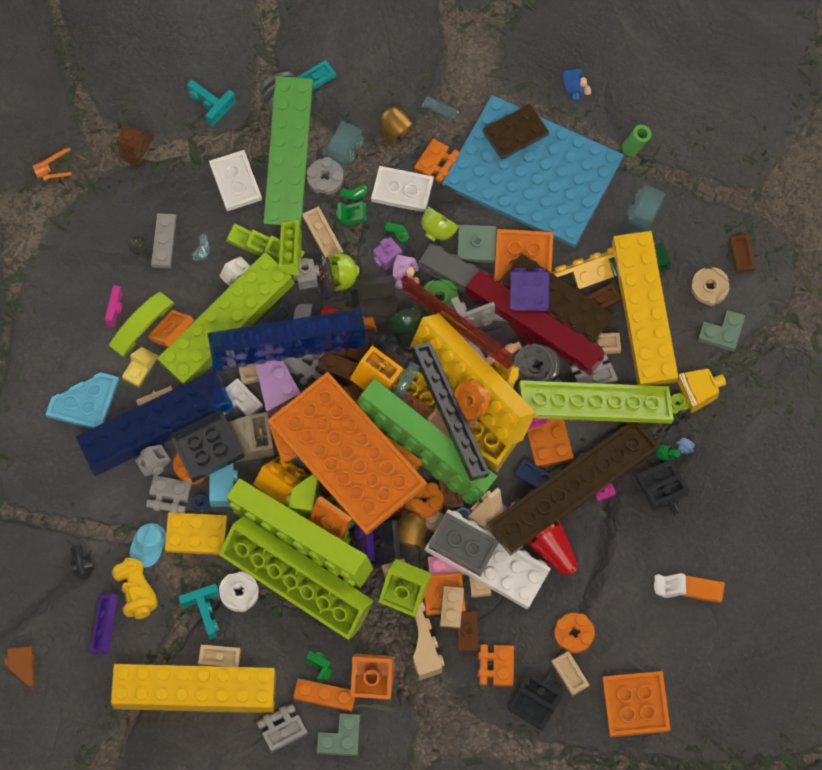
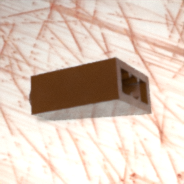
(133, 144)

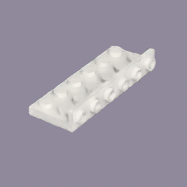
(512, 576)

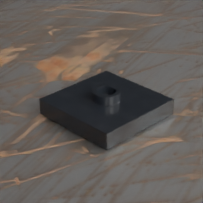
(386, 544)

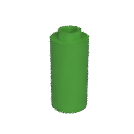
(636, 140)

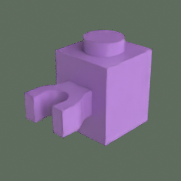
(386, 253)

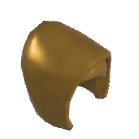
(394, 123)
(412, 531)

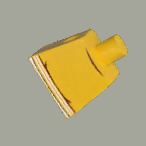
(700, 387)

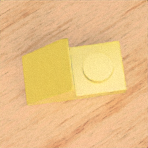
(140, 366)

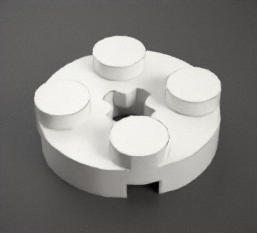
(242, 602)

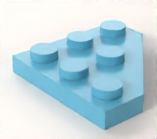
(85, 402)

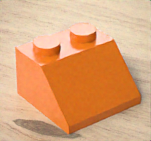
(372, 676)

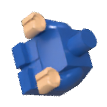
(576, 84)

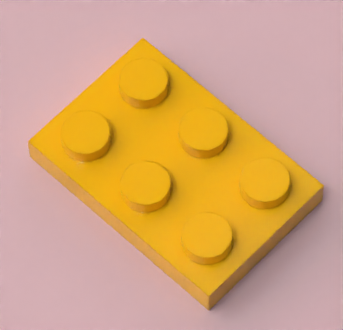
(195, 533)

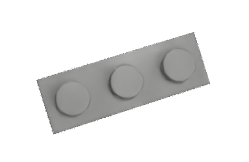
(163, 240)

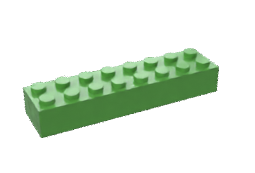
(421, 439)

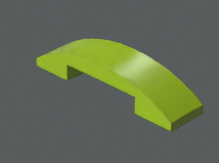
(139, 322)

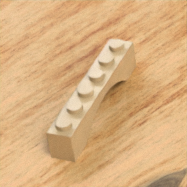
(425, 657)

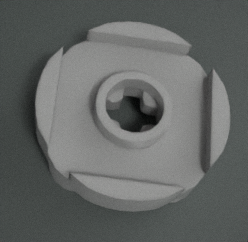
(329, 167)

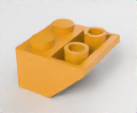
(376, 366)
(279, 478)

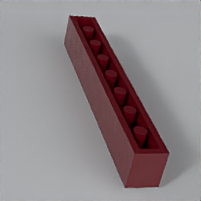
(537, 324)

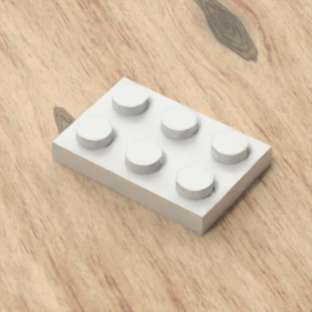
(235, 180)
(402, 189)

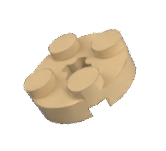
(710, 296)

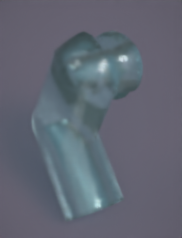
(203, 250)

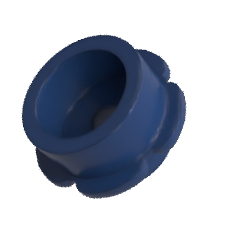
(201, 498)

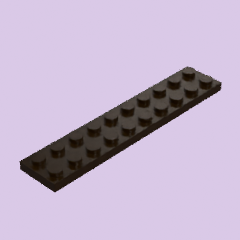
(572, 487)

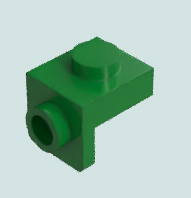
(351, 213)
(319, 661)

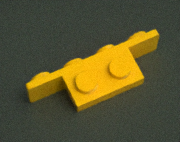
(590, 270)

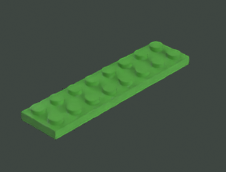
(288, 150)

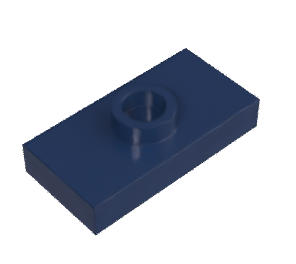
(531, 474)

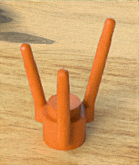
(42, 168)

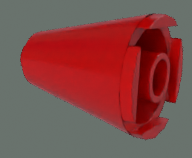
(555, 549)

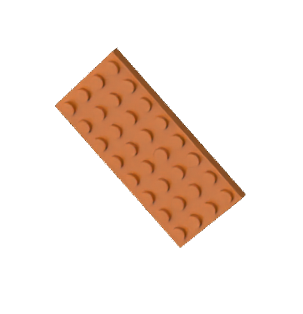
(347, 453)

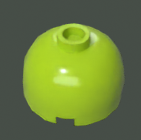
(437, 225)
(343, 271)

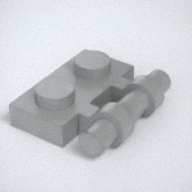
(602, 375)
(169, 489)
(284, 733)

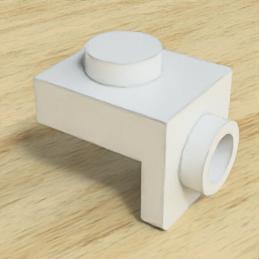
(233, 270)
(670, 585)

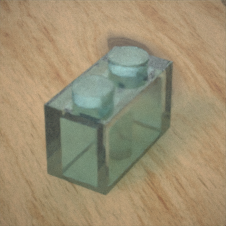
(344, 143)
(646, 207)

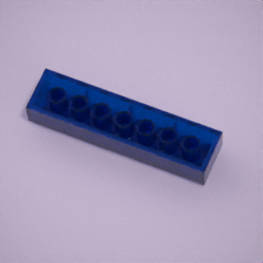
(287, 339)
(152, 422)

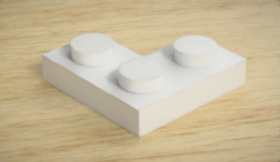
(243, 398)

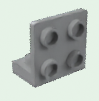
(478, 317)

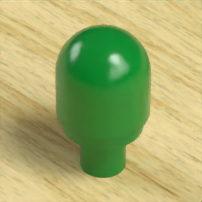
(667, 452)

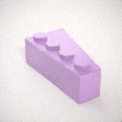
(276, 385)

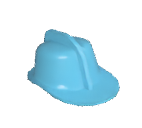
(148, 544)

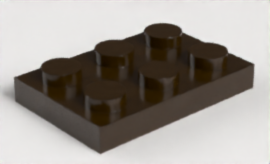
(515, 131)

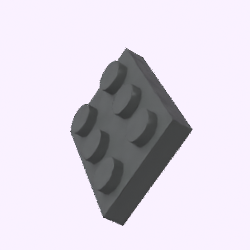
(463, 544)

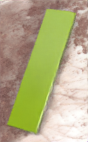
(290, 247)

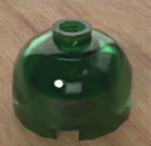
(406, 320)

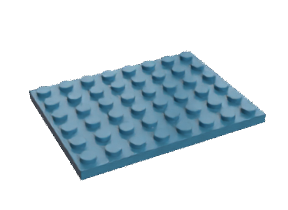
(543, 186)

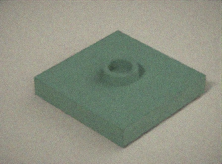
(477, 243)

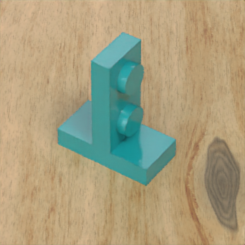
(217, 107)
(199, 597)

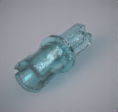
(440, 108)
(406, 380)

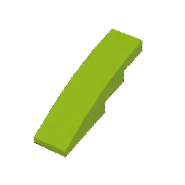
(255, 242)

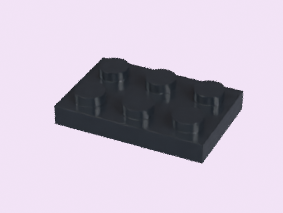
(393, 347)

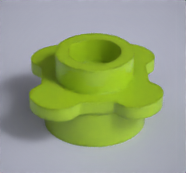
(680, 397)

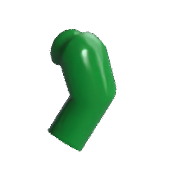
(355, 194)
(399, 230)

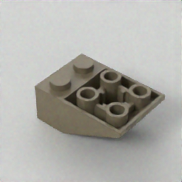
(253, 436)

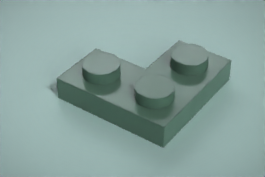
(725, 336)
(345, 741)

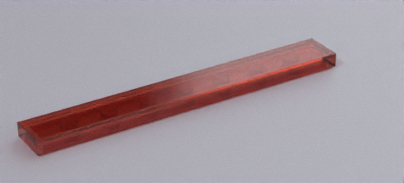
(457, 322)

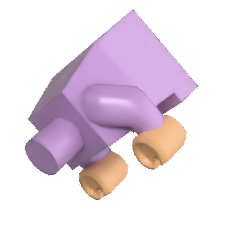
(404, 266)

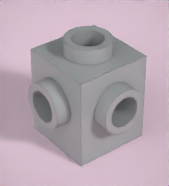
(308, 274)
(152, 460)

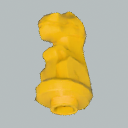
(138, 593)

